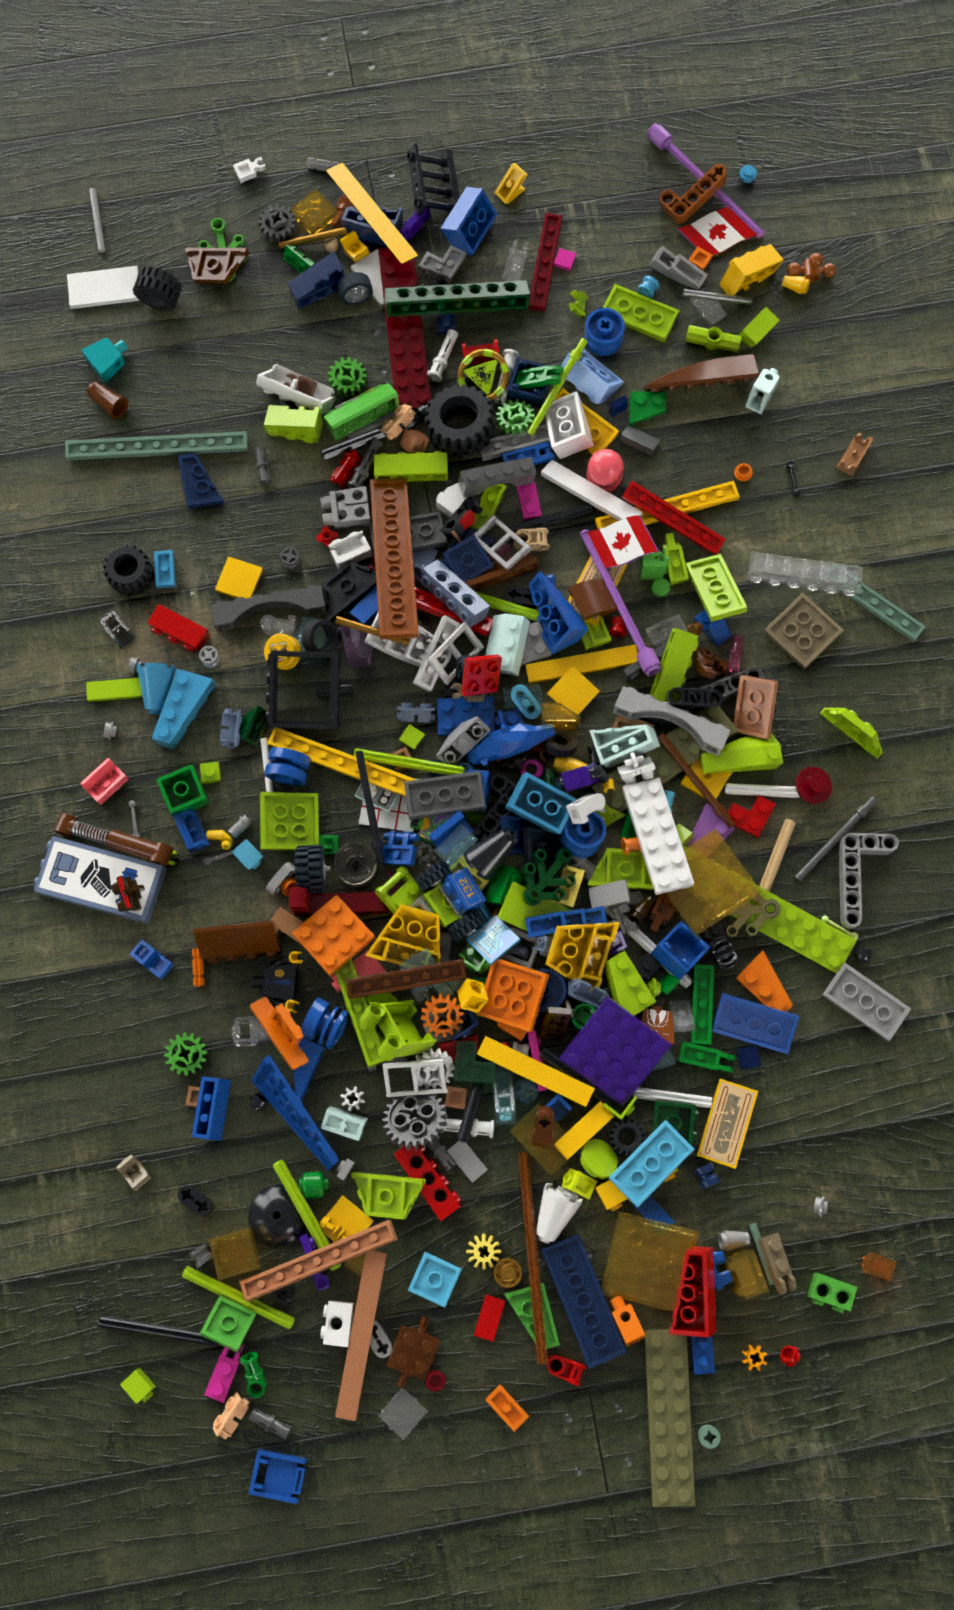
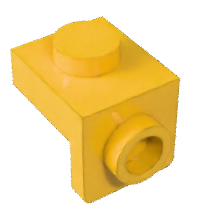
(354, 247)

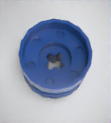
(323, 1022)

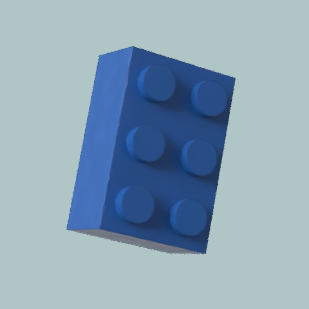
(469, 220)

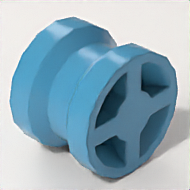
(648, 286)

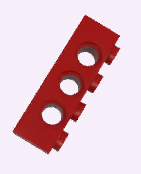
(441, 1209)

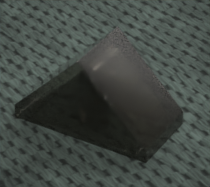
(116, 628)

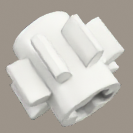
(355, 1103)

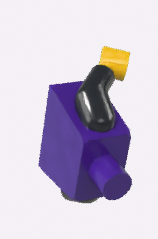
(582, 777)

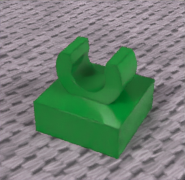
(330, 844)

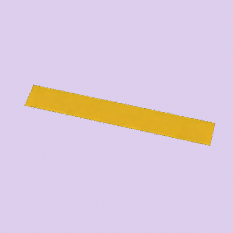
(372, 213)

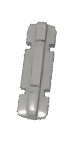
(319, 164)

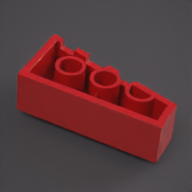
(696, 1295)

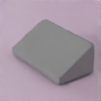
(610, 894)

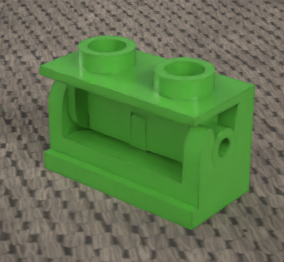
(654, 566)

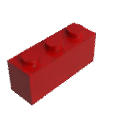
(178, 629)

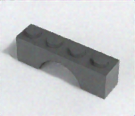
(478, 479)

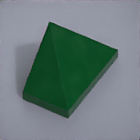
(253, 725)

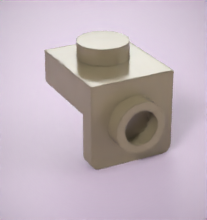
(133, 1172)

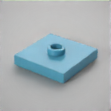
(434, 1279)

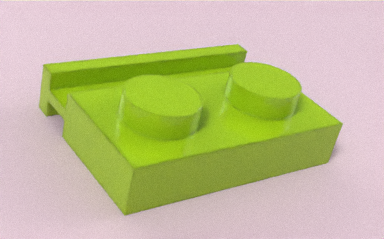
(596, 635)

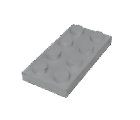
(866, 1002)

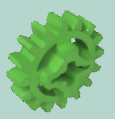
(348, 382)
(515, 417)
(194, 1050)

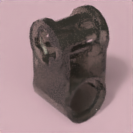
(433, 278)

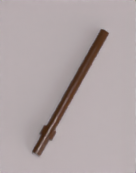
(719, 809)

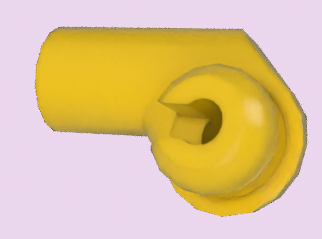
(222, 836)

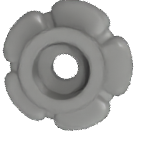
(132, 666)
(109, 730)

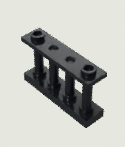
(446, 175)

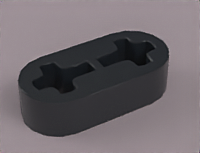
(521, 592)
(191, 1204)

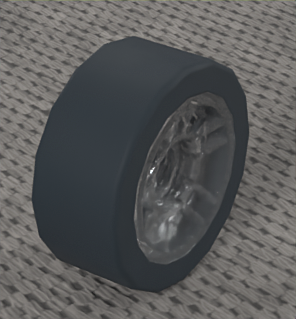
(355, 288)

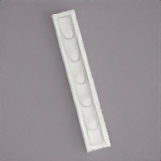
(588, 491)

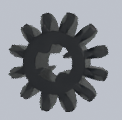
(723, 953)

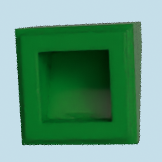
(668, 983)

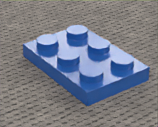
(456, 711)

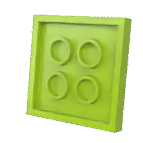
(288, 820)

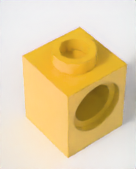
(472, 995)

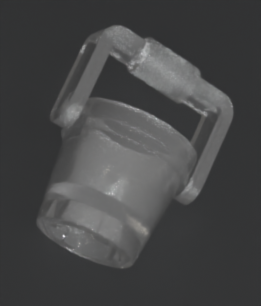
(257, 1032)

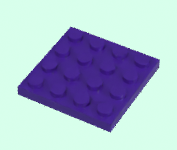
(615, 1051)

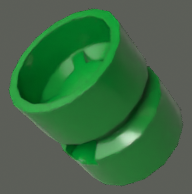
(581, 1015)

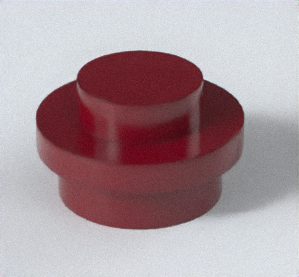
(435, 1381)

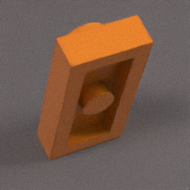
(507, 1407)

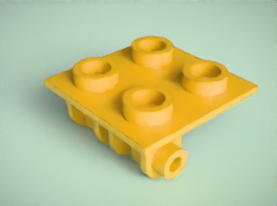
(344, 1220)

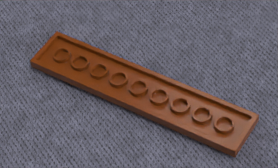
(393, 559)

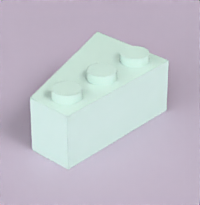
(616, 744)

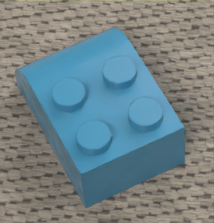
(540, 803)

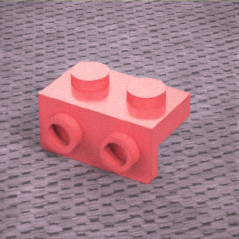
(104, 781)

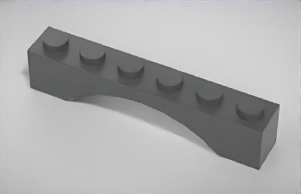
(231, 613)

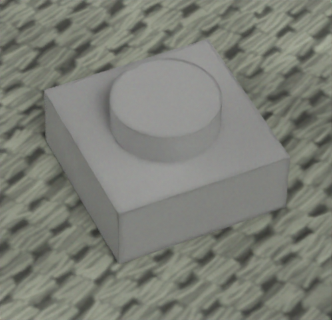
(345, 1168)

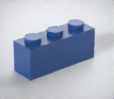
(211, 1108)

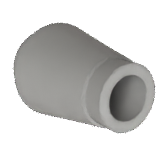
(732, 1239)

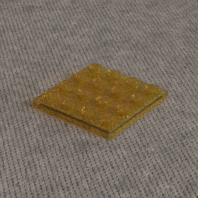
(718, 886)
(647, 1260)

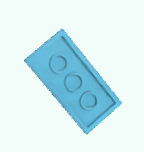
(651, 1163)

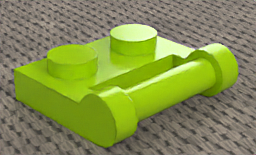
(404, 895)

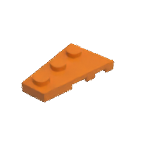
(764, 984)

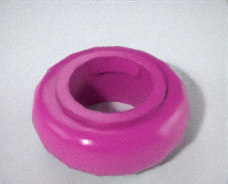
(532, 762)

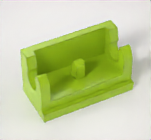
(758, 327)

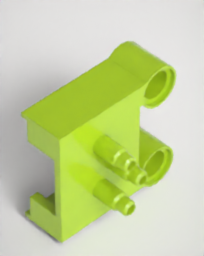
(400, 1032)

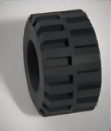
(157, 288)
(122, 557)

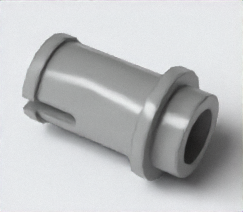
(241, 825)

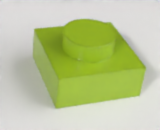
(210, 772)

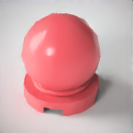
(605, 469)

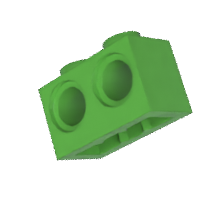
(833, 1287)

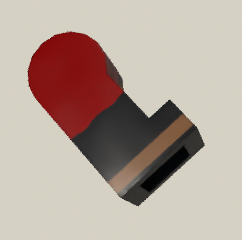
(457, 525)

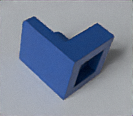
(559, 1107)

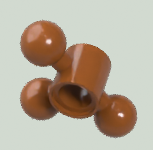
(811, 268)

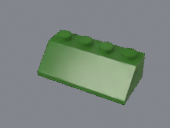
(361, 411)

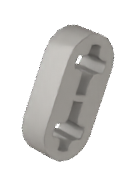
(274, 885)
(383, 1338)

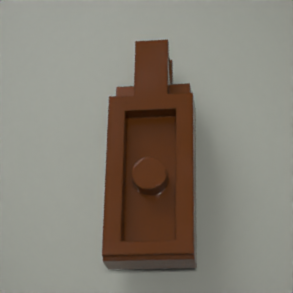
(661, 912)

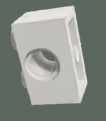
(345, 1312)

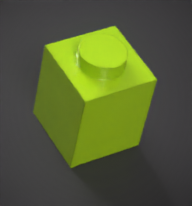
(138, 1386)

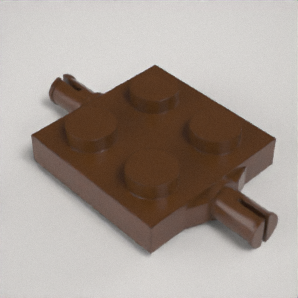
(413, 1352)

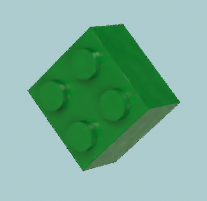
(182, 790)

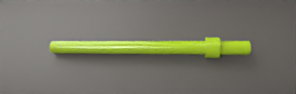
(574, 356)

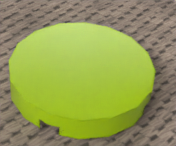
(598, 1158)

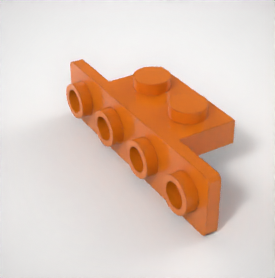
(281, 1030)

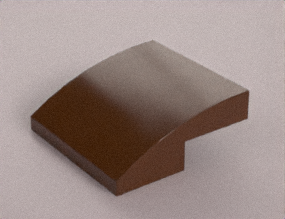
(592, 598)

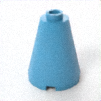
(155, 684)

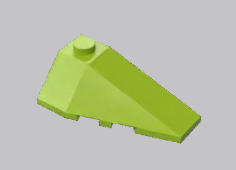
(744, 754)

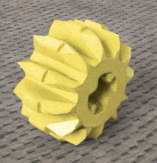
(490, 1249)

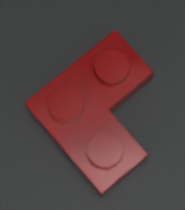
(753, 820)

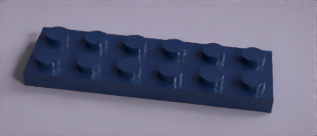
(583, 1301)

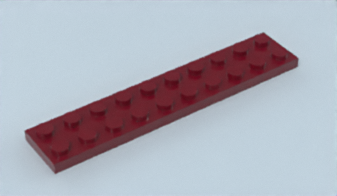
(405, 336)

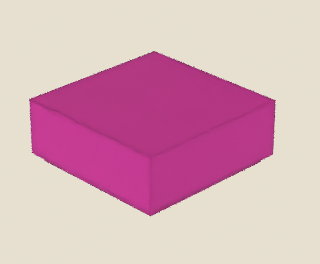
(564, 259)

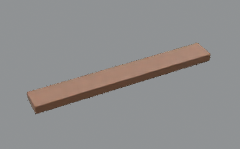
(318, 1260)
(361, 1335)

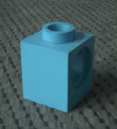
(248, 855)

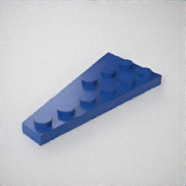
(281, 1096)

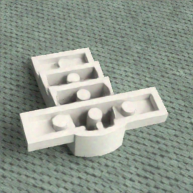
(419, 649)

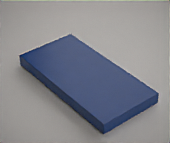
(755, 1023)

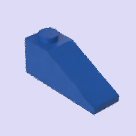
(305, 1073)

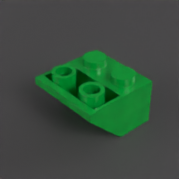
(501, 884)

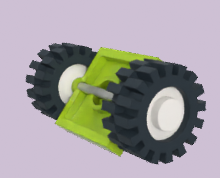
(441, 903)

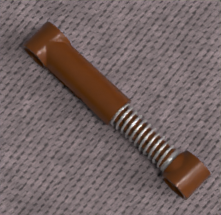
(153, 851)

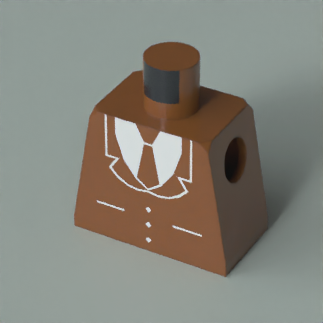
(659, 1020)

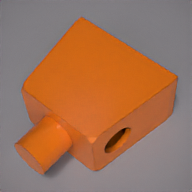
(631, 1330)

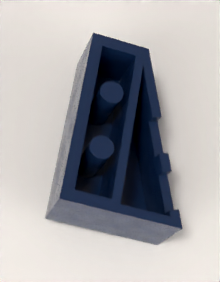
(356, 222)
(317, 281)

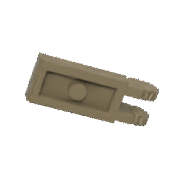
(777, 1263)

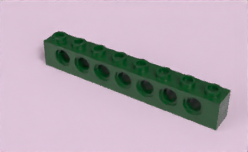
(456, 298)

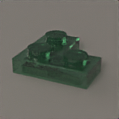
(468, 1069)

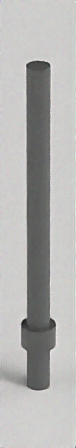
(860, 812)

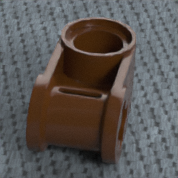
(543, 1129)

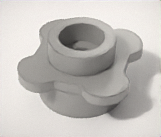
(820, 1206)

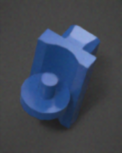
(724, 1277)

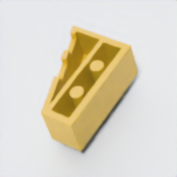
(750, 268)

